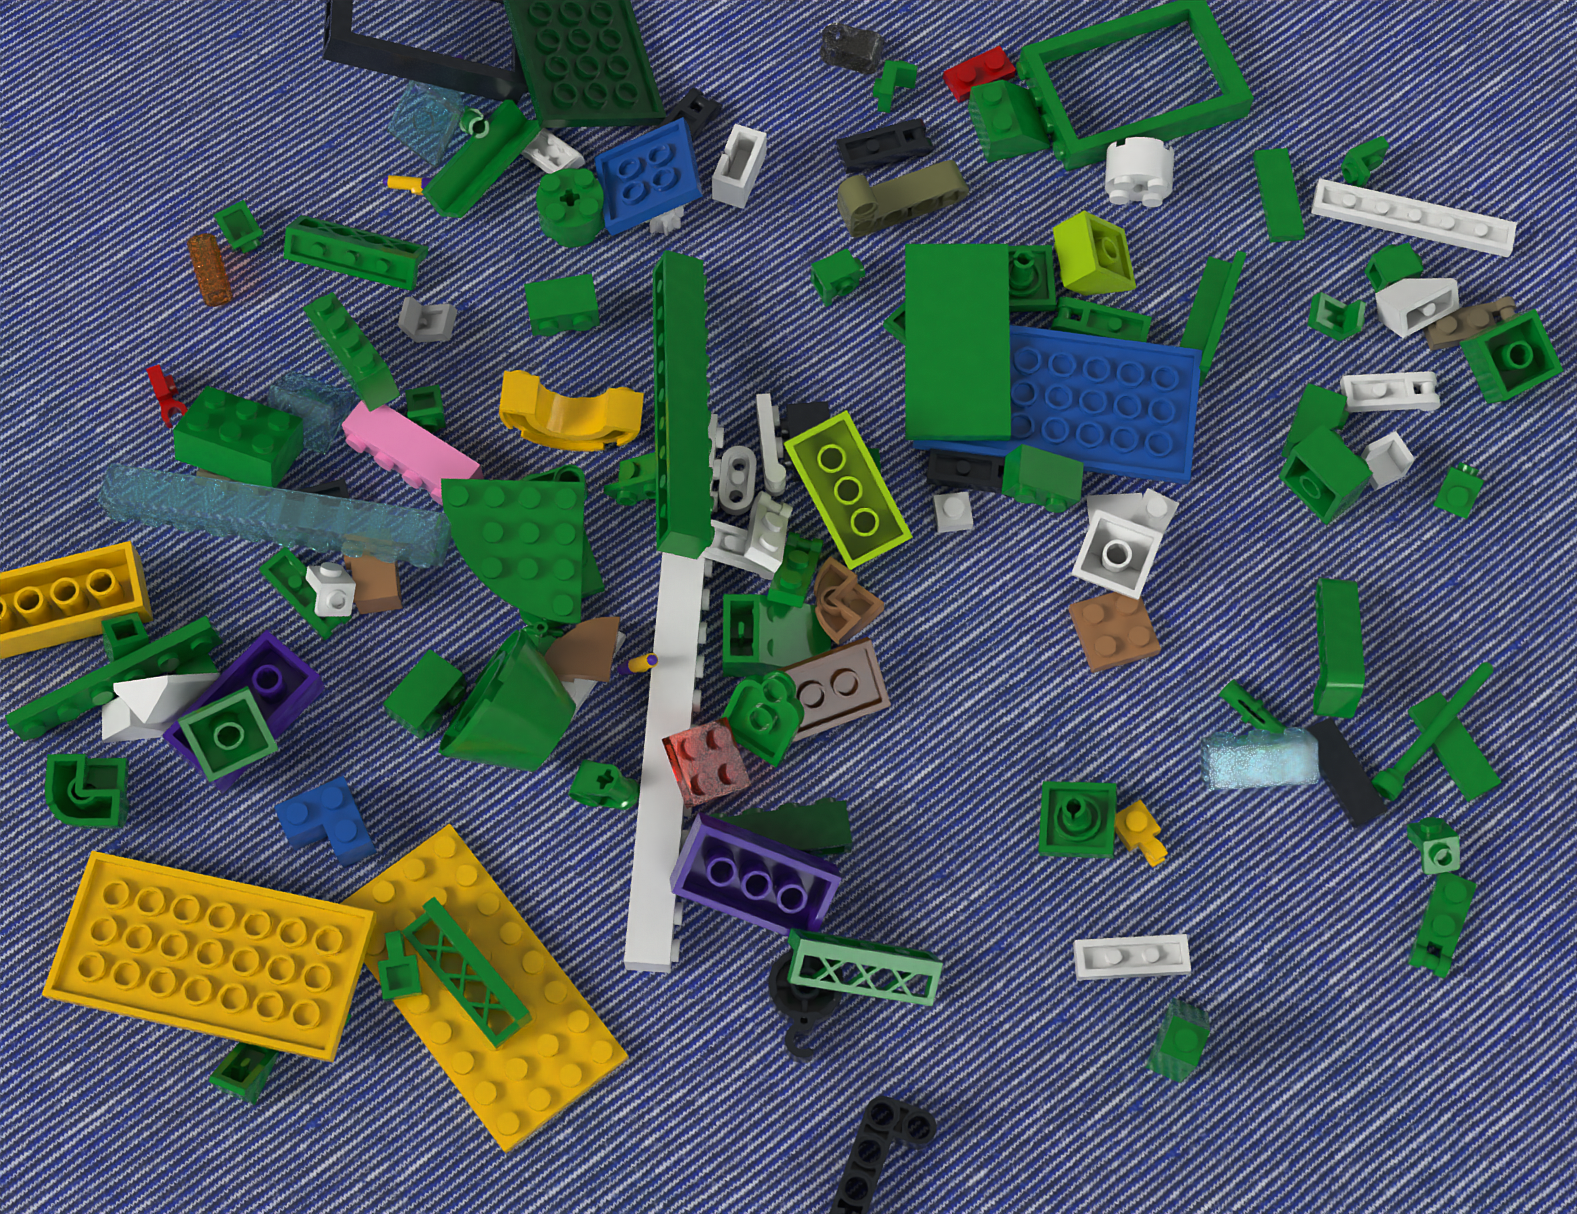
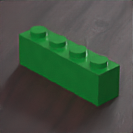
(351, 351)

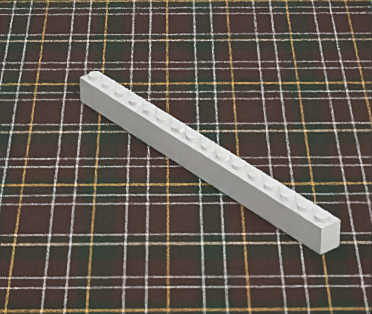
(670, 711)

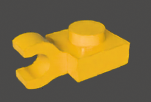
(1138, 829)

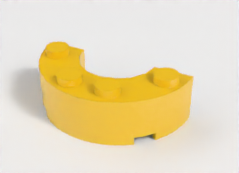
(567, 421)

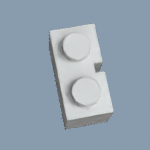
(743, 159)

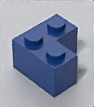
(331, 813)

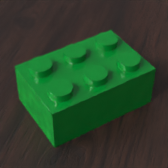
(238, 438)

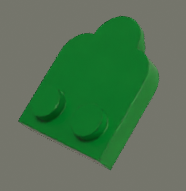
(765, 715)

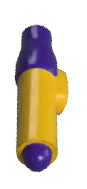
(414, 184)
(638, 664)

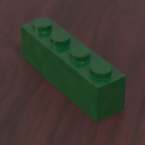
(814, 829)

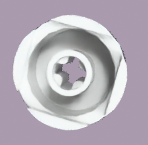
(1139, 171)

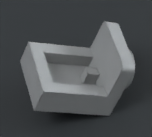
(427, 322)

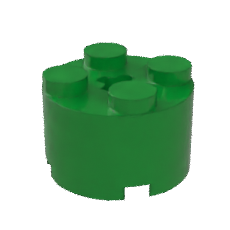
(570, 206)

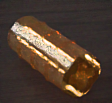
(209, 270)

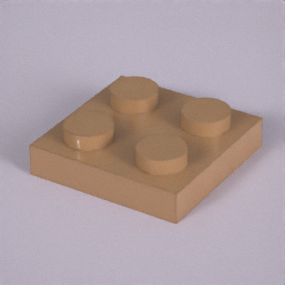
(1113, 630)

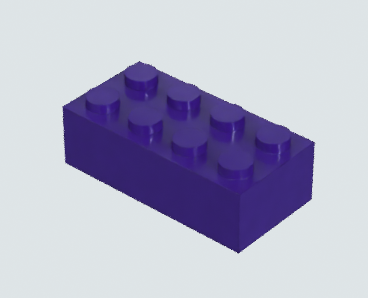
(278, 683)
(753, 877)

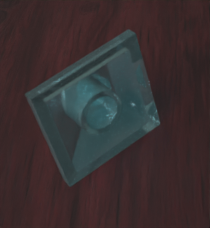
(427, 120)

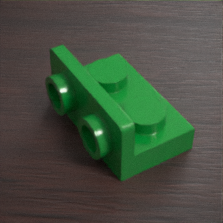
(635, 481)

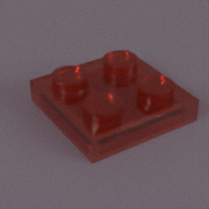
(706, 762)

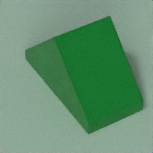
(244, 1071)

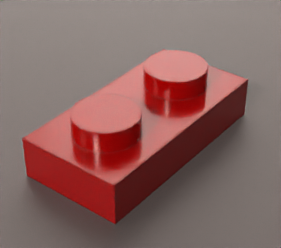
(979, 70)

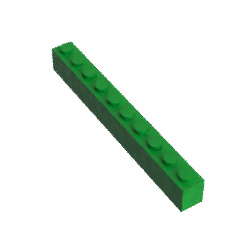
(681, 407)

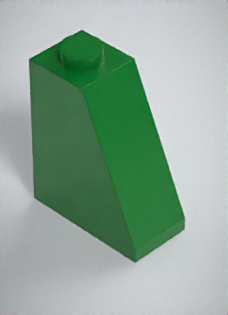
(1179, 1041)

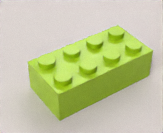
(848, 490)

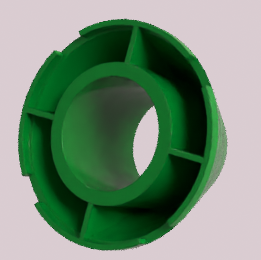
(512, 712)

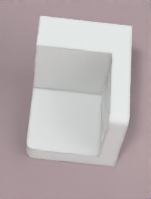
(1387, 460)

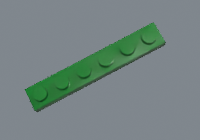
(97, 687)

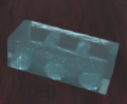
(1259, 759)

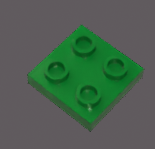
(1031, 278)
(1078, 819)

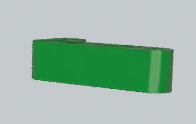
(1338, 648)

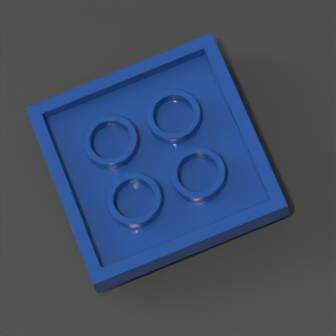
(648, 176)

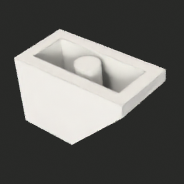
(1416, 303)

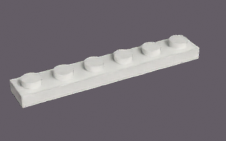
(1414, 217)

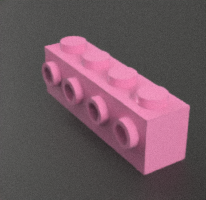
(407, 449)

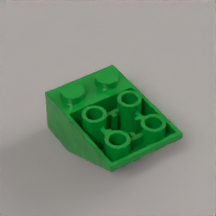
(768, 635)

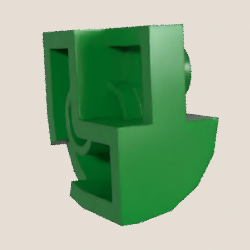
(87, 790)

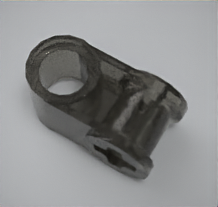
(854, 49)

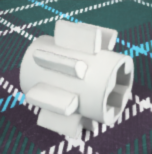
(667, 221)

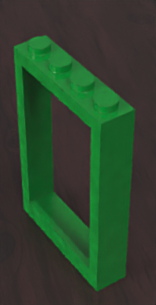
(1164, 127)

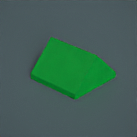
(228, 734)

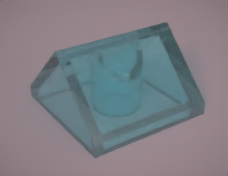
(316, 402)

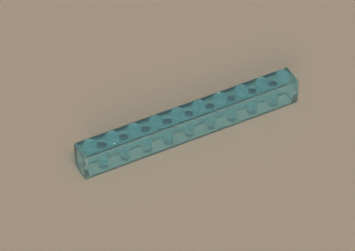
(276, 515)

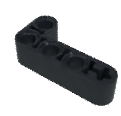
(881, 1137)

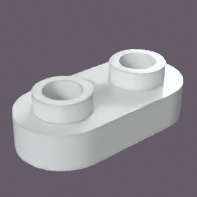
(737, 482)

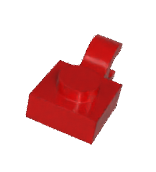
(164, 390)

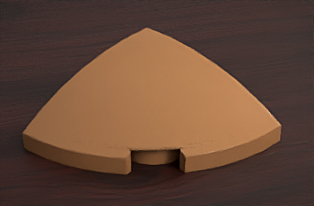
(842, 603)
(585, 651)

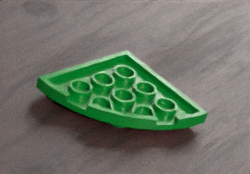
(522, 541)

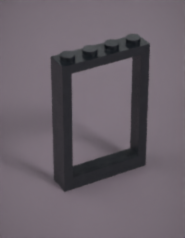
(417, 64)

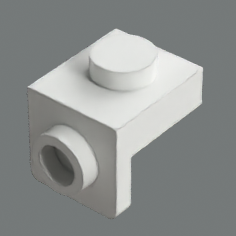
(333, 588)

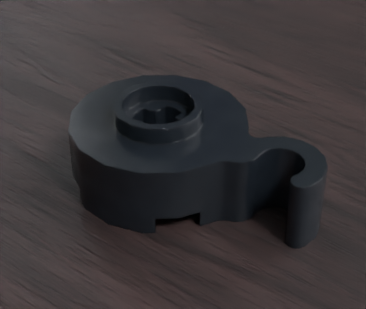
(801, 1009)

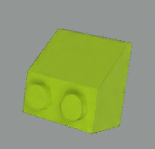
(1093, 255)

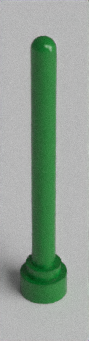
(1390, 782)

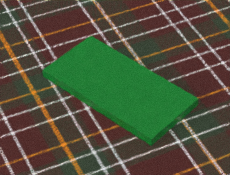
(957, 342)

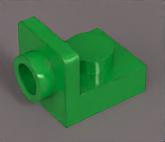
(1362, 160)

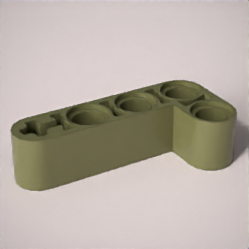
(900, 199)

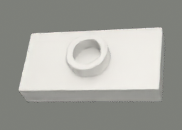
(552, 153)

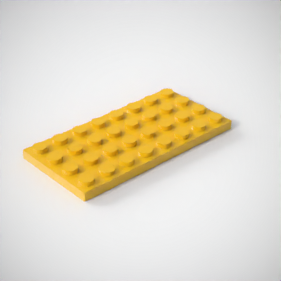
(211, 955)
(544, 1062)

